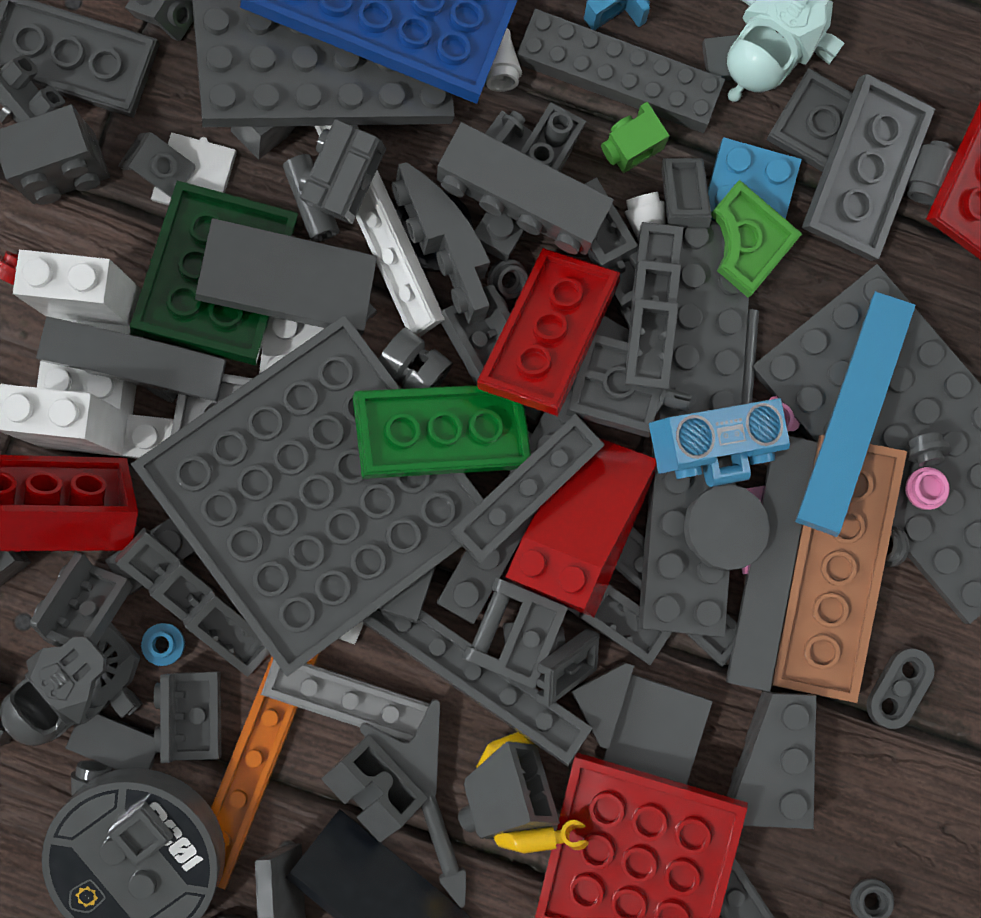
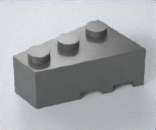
(778, 762)

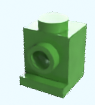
(635, 139)

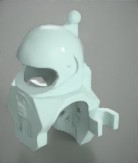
(763, 57)

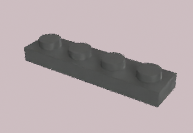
(526, 488)

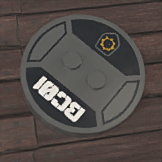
(95, 878)

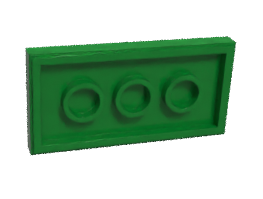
(438, 431)

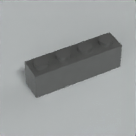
(522, 189)

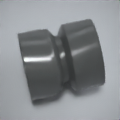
(408, 350)

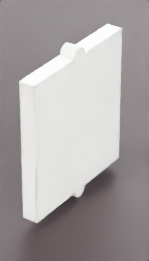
(211, 162)

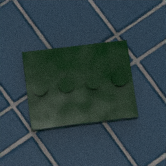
(167, 298)

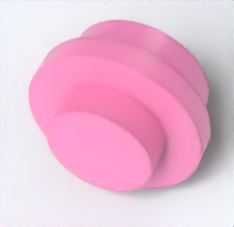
(927, 488)

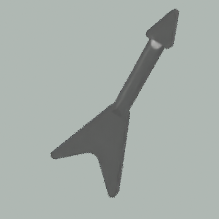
(419, 762)

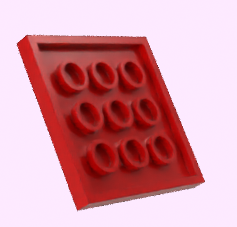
(650, 847)

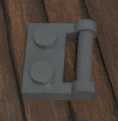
(528, 639)

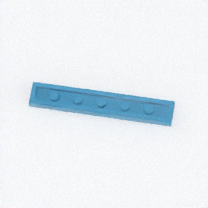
(855, 414)

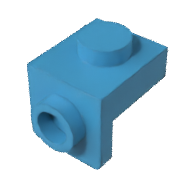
(601, 11)

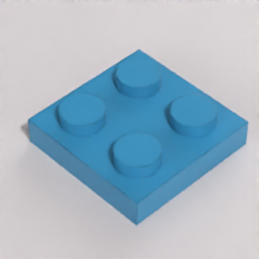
(762, 170)

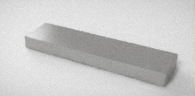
(346, 699)

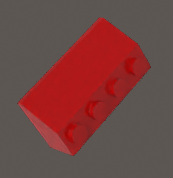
(66, 503)

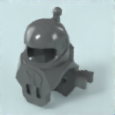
(69, 687)

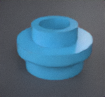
(175, 649)

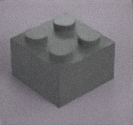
(51, 155)

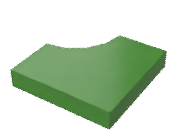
(753, 238)

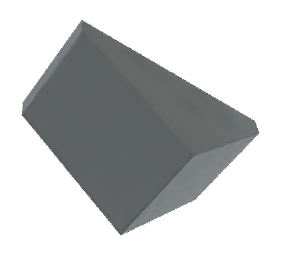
(602, 699)

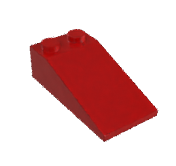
(583, 529)

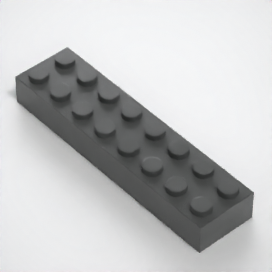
(619, 70)

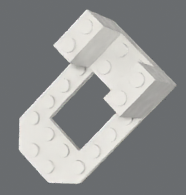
(84, 409)

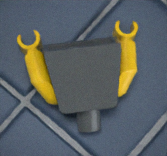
(513, 799)

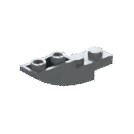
(549, 144)
(443, 228)

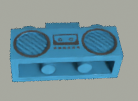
(698, 438)

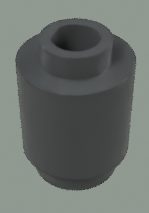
(930, 171)

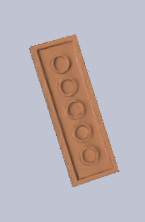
(839, 586)

